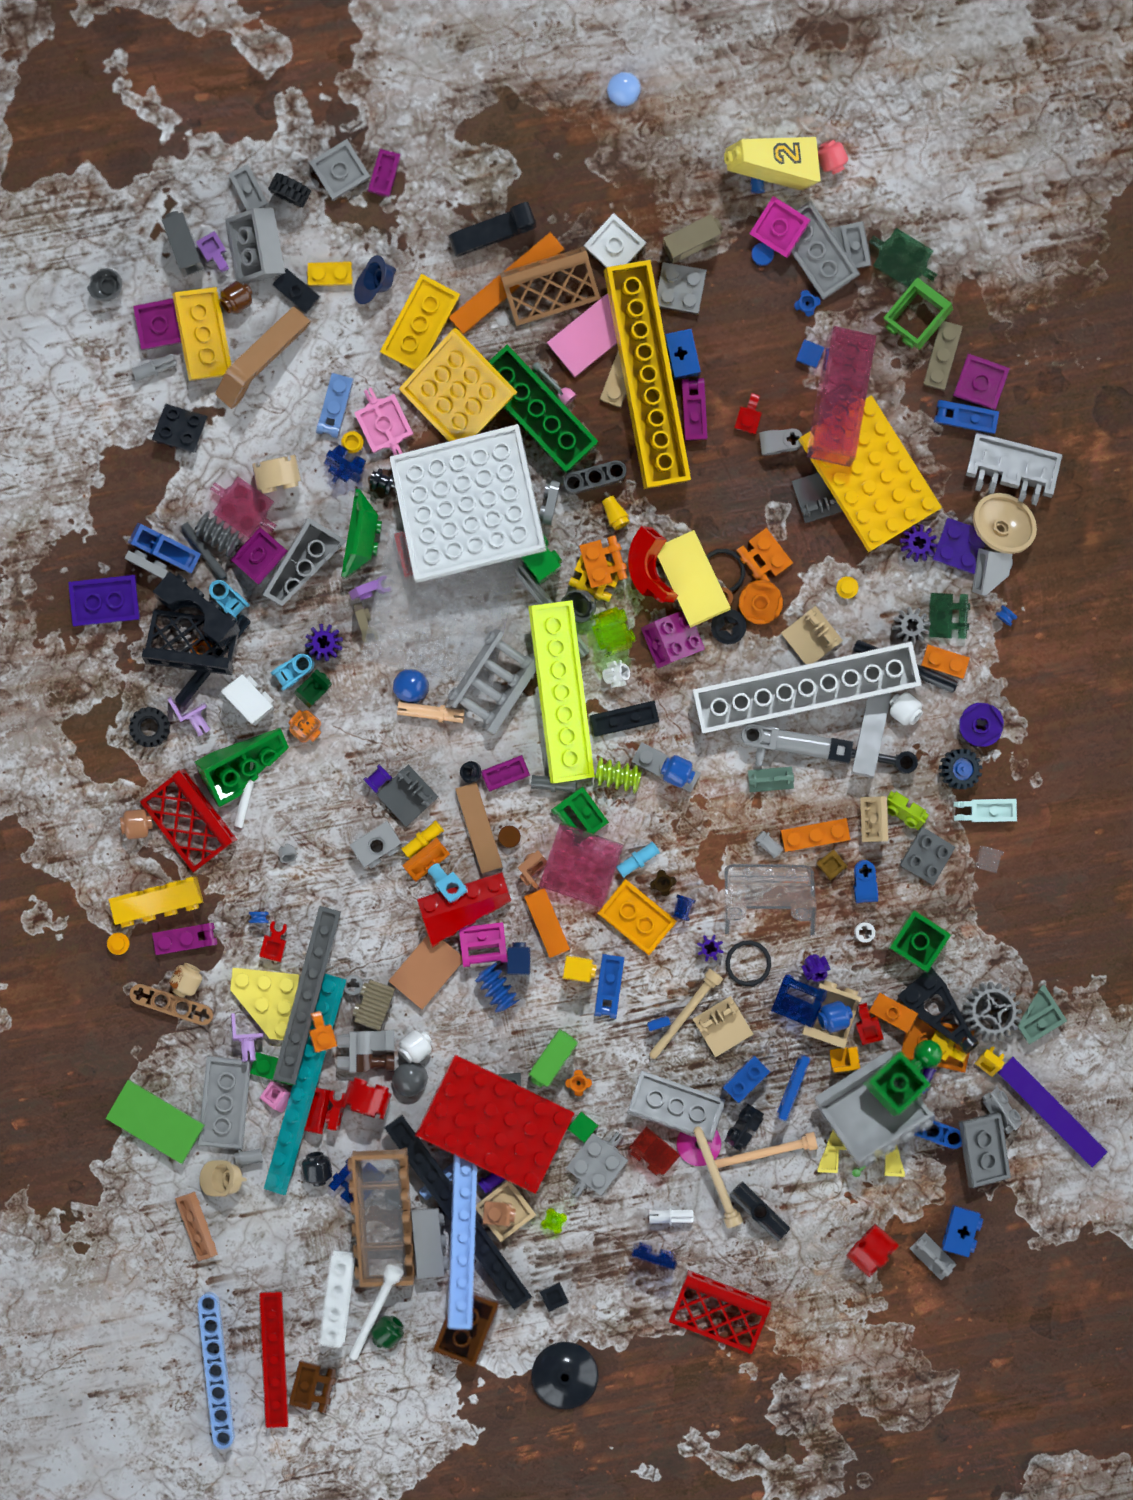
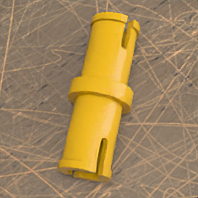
(422, 839)

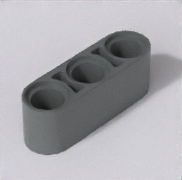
(587, 485)

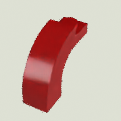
(642, 565)

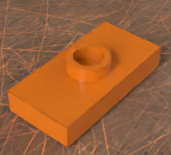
(424, 859)
(893, 1013)

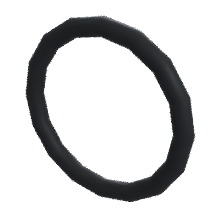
(737, 557)
(768, 960)

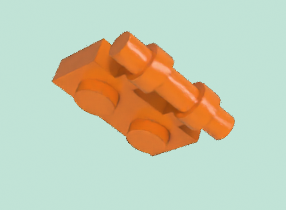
(769, 551)
(596, 564)

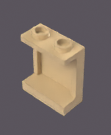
(849, 998)

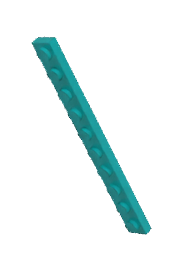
(303, 1092)

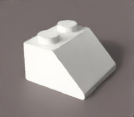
(248, 699)

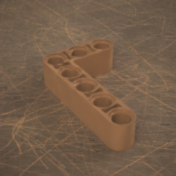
(259, 356)

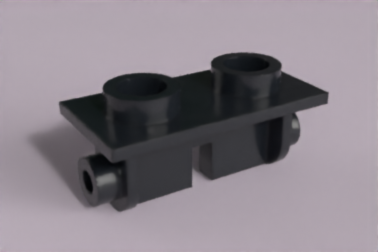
(748, 1118)

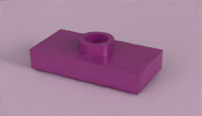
(384, 173)
(505, 773)

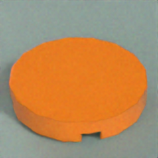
(760, 602)

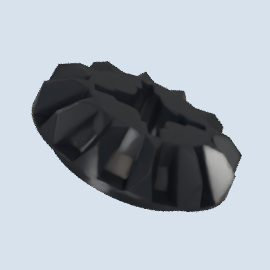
(738, 631)

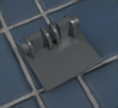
(815, 498)
(407, 795)
(927, 855)

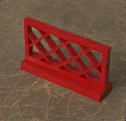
(204, 810)
(722, 1293)

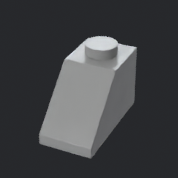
(990, 570)

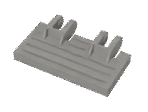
(1013, 463)

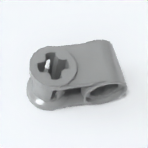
(776, 441)

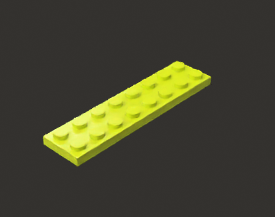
(561, 691)

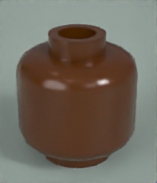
(236, 297)

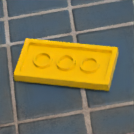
(420, 322)
(202, 333)

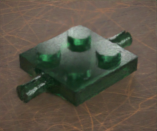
(903, 258)

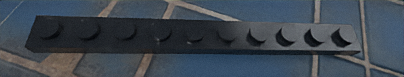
(441, 1190)

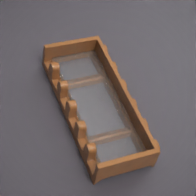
(381, 1215)

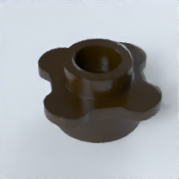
(669, 882)

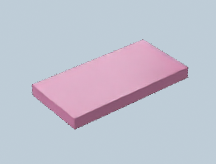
(585, 337)

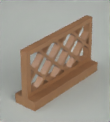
(539, 270)

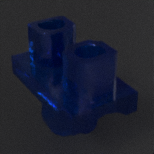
(342, 468)

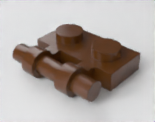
(305, 1385)

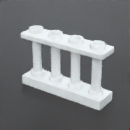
(337, 1298)

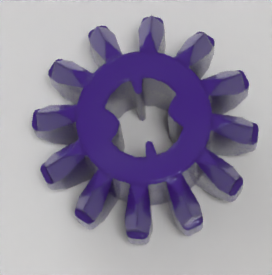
(915, 550)
(330, 638)

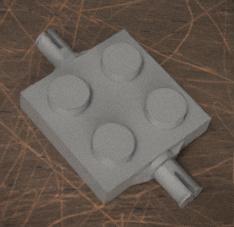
(597, 1164)

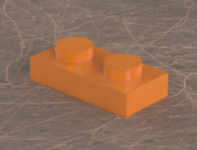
(945, 661)

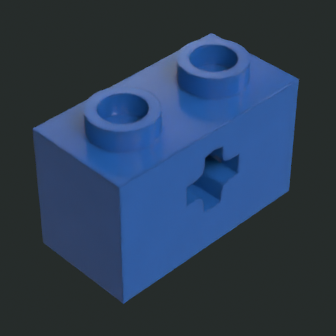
(682, 341)
(746, 1079)
(952, 1239)

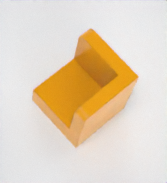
(844, 1059)

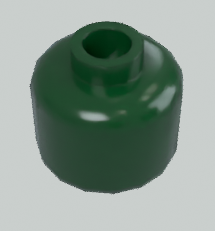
(387, 1332)

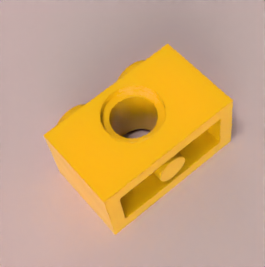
(579, 968)

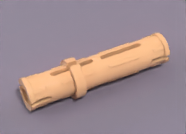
(431, 712)

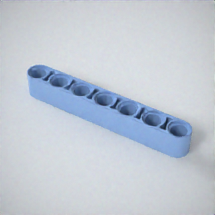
(216, 1381)

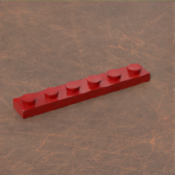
(274, 1359)

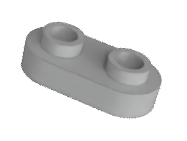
(546, 512)

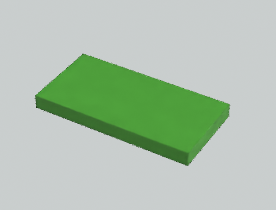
(155, 1121)

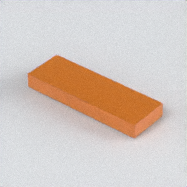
(547, 922)

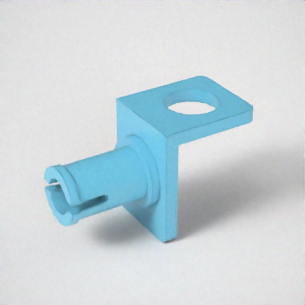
(446, 882)

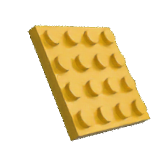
(457, 388)

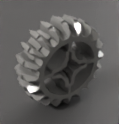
(989, 1004)

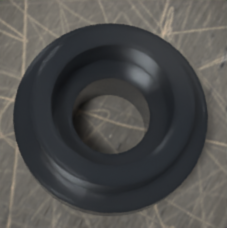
(465, 772)

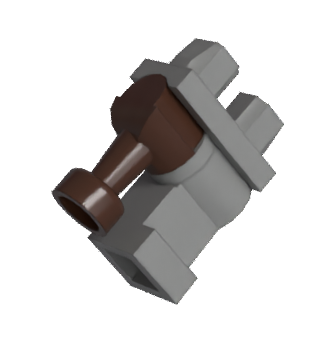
(361, 1050)

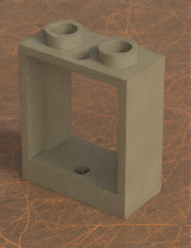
(692, 238)

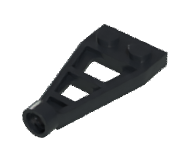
(923, 990)

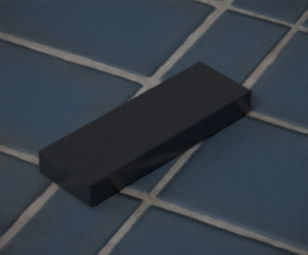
(624, 718)

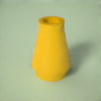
(615, 513)

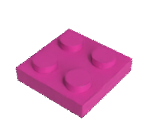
(780, 226)

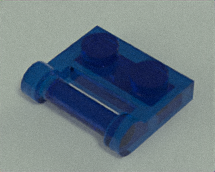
(795, 1007)

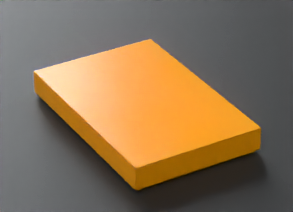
(637, 917)

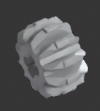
(903, 624)

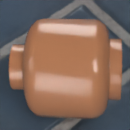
(135, 824)

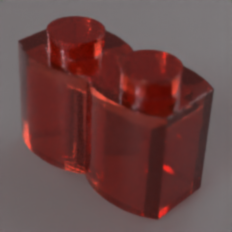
(654, 1151)

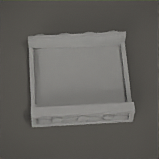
(864, 1122)

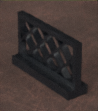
(184, 659)

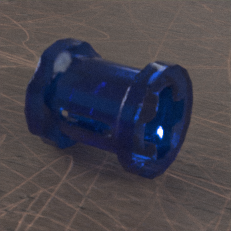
(683, 907)

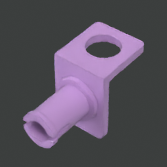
(193, 715)
(246, 1040)

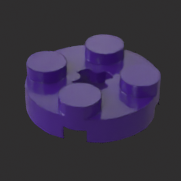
(993, 727)

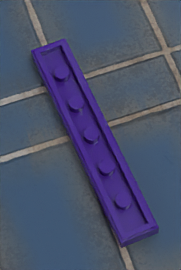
(1052, 1112)

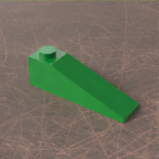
(228, 769)

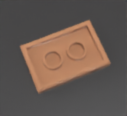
(426, 971)

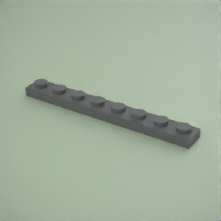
(306, 995)

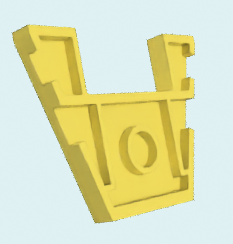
(830, 1158)

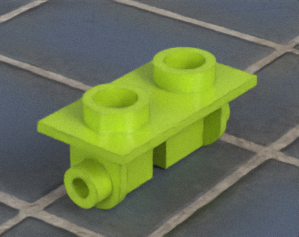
(913, 817)

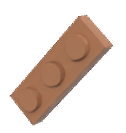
(196, 1226)

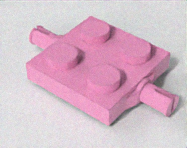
(383, 423)

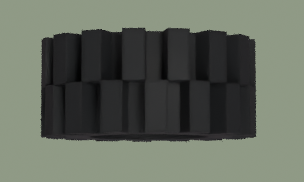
(289, 190)
(159, 736)

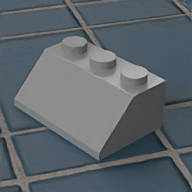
(255, 245)

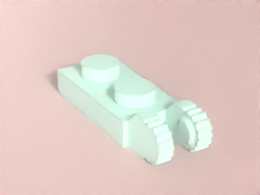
(988, 810)

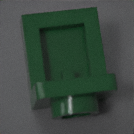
(313, 688)

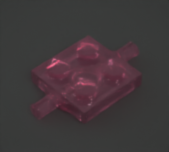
(243, 507)

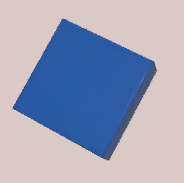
(810, 354)
(658, 1023)

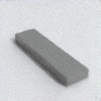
(871, 735)

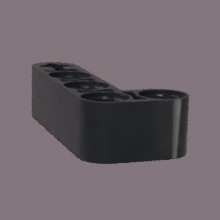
(494, 230)

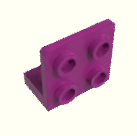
(672, 639)

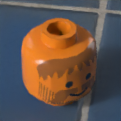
(305, 726)

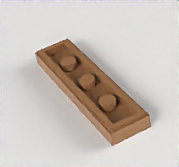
(479, 827)

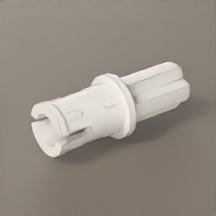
(670, 1216)

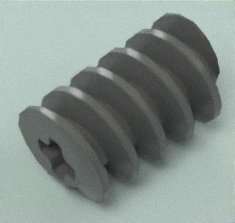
(218, 534)

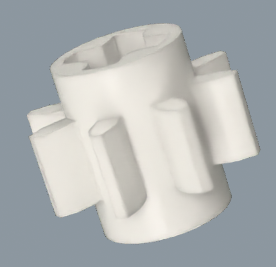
(616, 673)

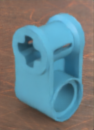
(229, 599)
(292, 671)

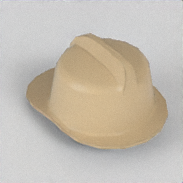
(220, 1178)

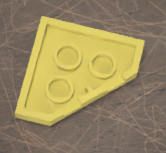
(266, 997)

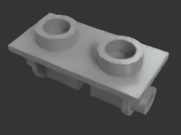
(999, 1102)
(933, 1256)

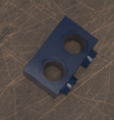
(518, 959)

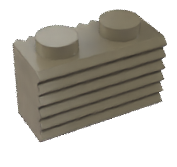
(374, 1004)

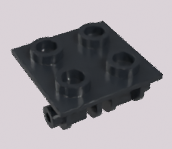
(179, 428)

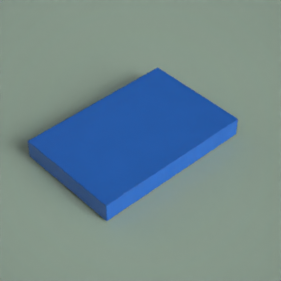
(793, 1087)

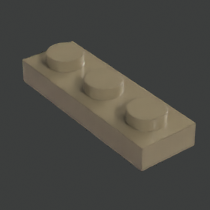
(942, 355)

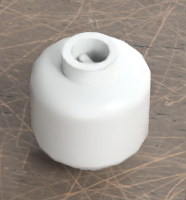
(905, 708)
(415, 1046)

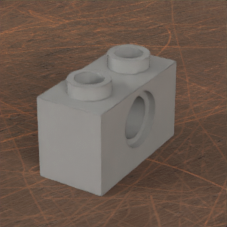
(363, 849)

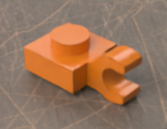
(321, 1036)

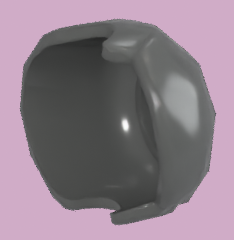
(105, 285)
(583, 604)
(409, 1079)

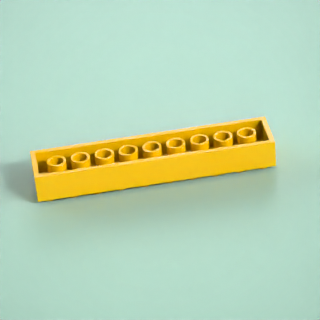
(647, 374)

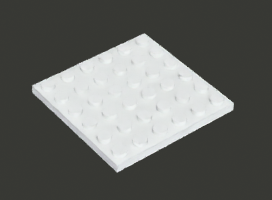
(467, 503)

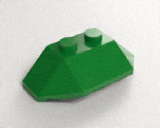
(361, 536)

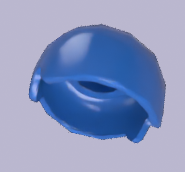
(410, 686)

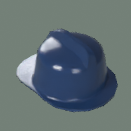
(374, 279)

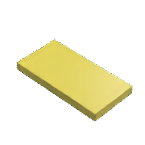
(692, 579)

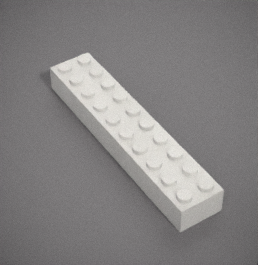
(807, 687)

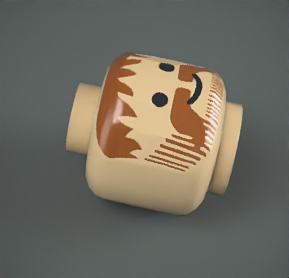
(185, 980)

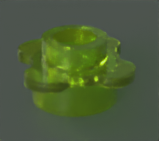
(552, 1214)

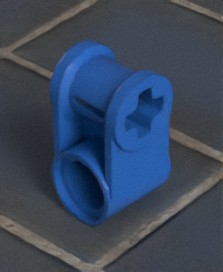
(865, 886)

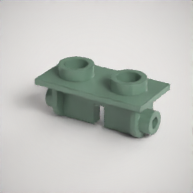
(771, 779)

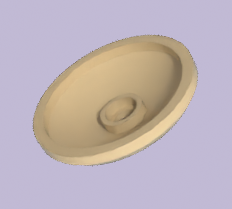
(1009, 516)

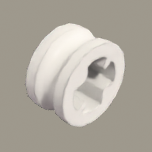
(868, 927)

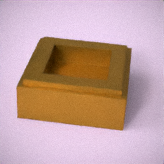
(831, 864)

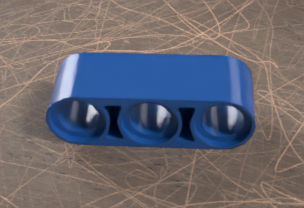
(942, 1135)

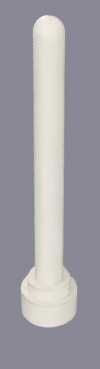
(391, 1275)

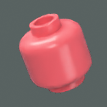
(832, 156)

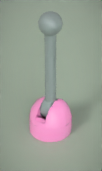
(565, 395)

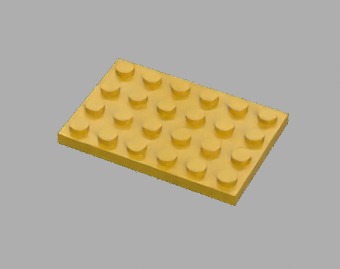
(882, 486)

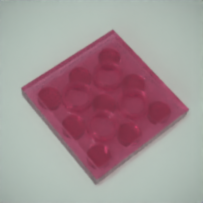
(581, 865)

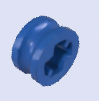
(1006, 615)
(258, 917)

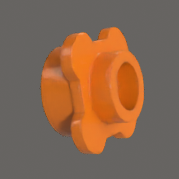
(578, 1076)

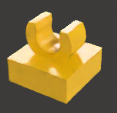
(990, 1062)

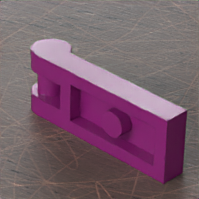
(694, 410)
(183, 939)

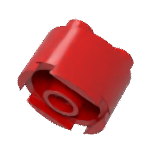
(366, 1099)
(872, 1250)

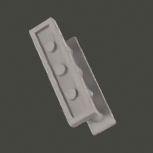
(505, 700)

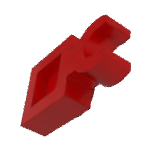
(273, 945)

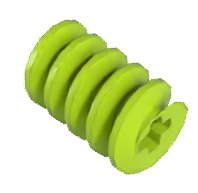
(618, 775)

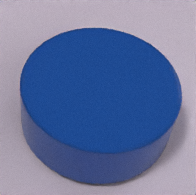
(762, 254)

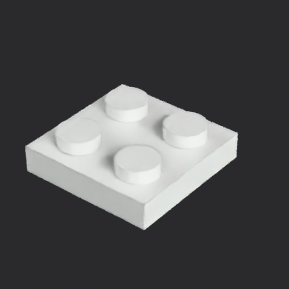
(614, 243)

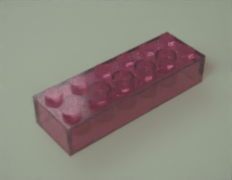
(841, 396)

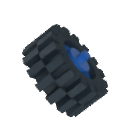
(960, 769)

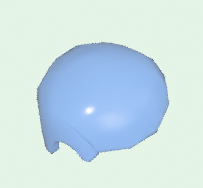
(623, 89)

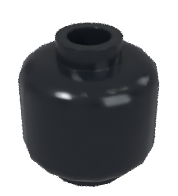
(317, 1168)

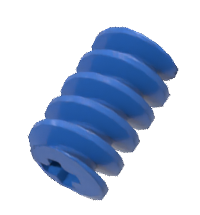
(496, 988)

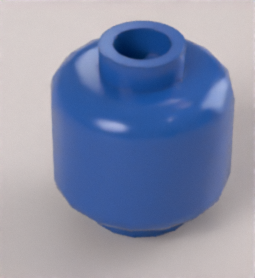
(677, 771)
(835, 1016)

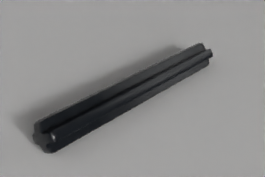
(925, 674)
(199, 677)

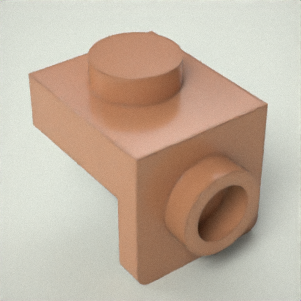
(530, 866)

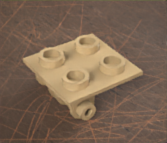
(811, 636)
(723, 1026)

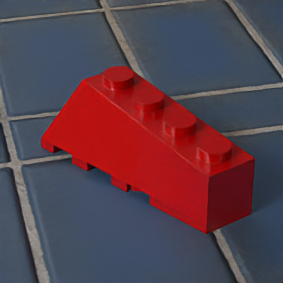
(446, 918)

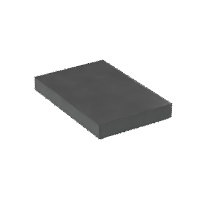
(984, 1149)

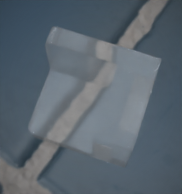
(988, 859)

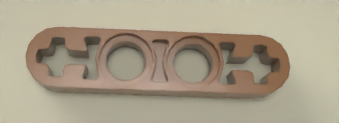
(171, 1005)

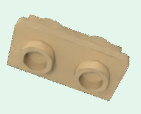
(874, 819)

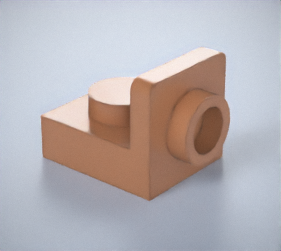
(498, 1213)

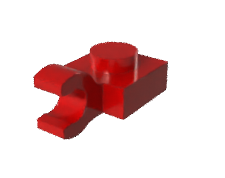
(748, 417)
(869, 1028)
(334, 1117)

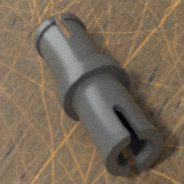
(543, 782)

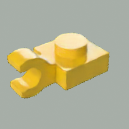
(947, 1047)

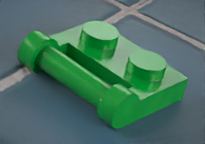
(585, 810)

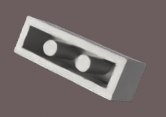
(429, 1242)

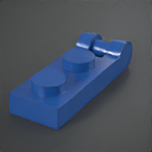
(967, 417)
(609, 985)

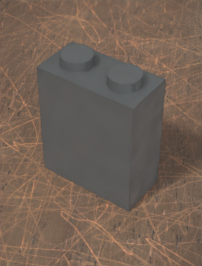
(182, 243)

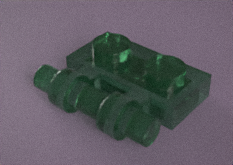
(941, 616)

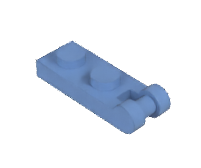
(335, 404)

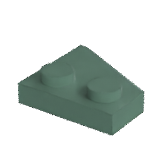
(1041, 1016)

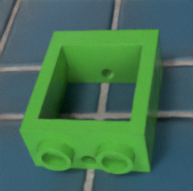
(932, 297)
(552, 1058)

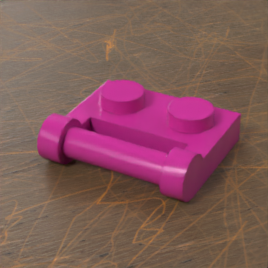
(481, 938)

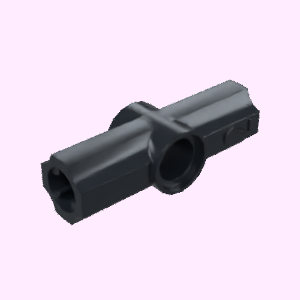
(770, 1221)

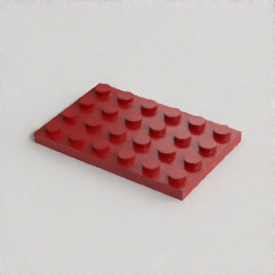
(494, 1123)

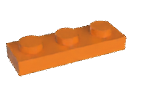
(815, 835)

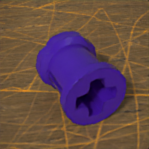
(377, 778)

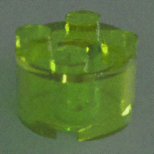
(612, 631)

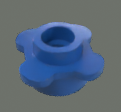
(813, 302)

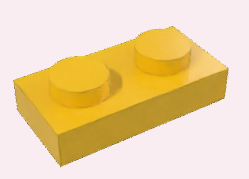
(330, 273)

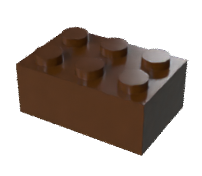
(466, 1344)

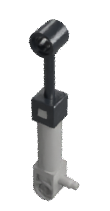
(814, 746)

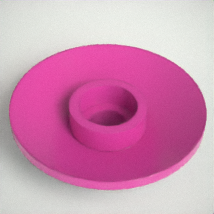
(693, 1155)

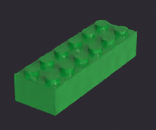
(543, 413)

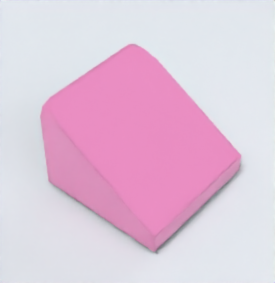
(276, 1096)

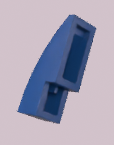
(164, 548)

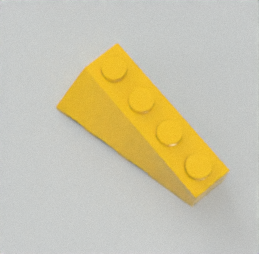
(155, 901)

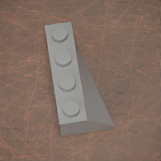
(304, 557)

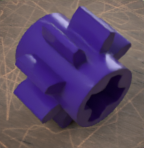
(716, 944)
(815, 968)

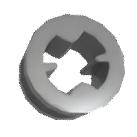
(358, 989)

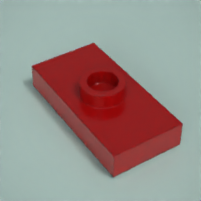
(318, 1111)

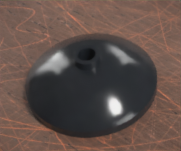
(561, 1359)

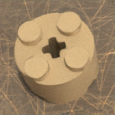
(276, 473)

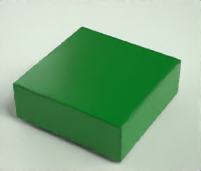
(582, 1126)

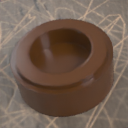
(509, 836)

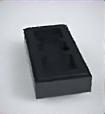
(296, 291)

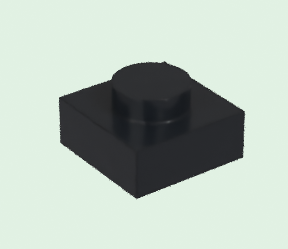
(554, 1296)

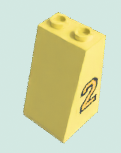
(776, 160)

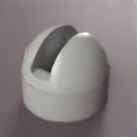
(287, 854)

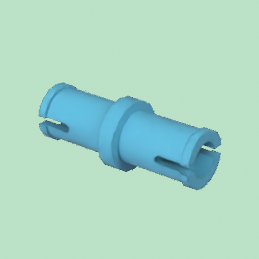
(637, 859)

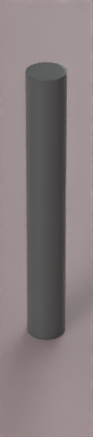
(204, 551)

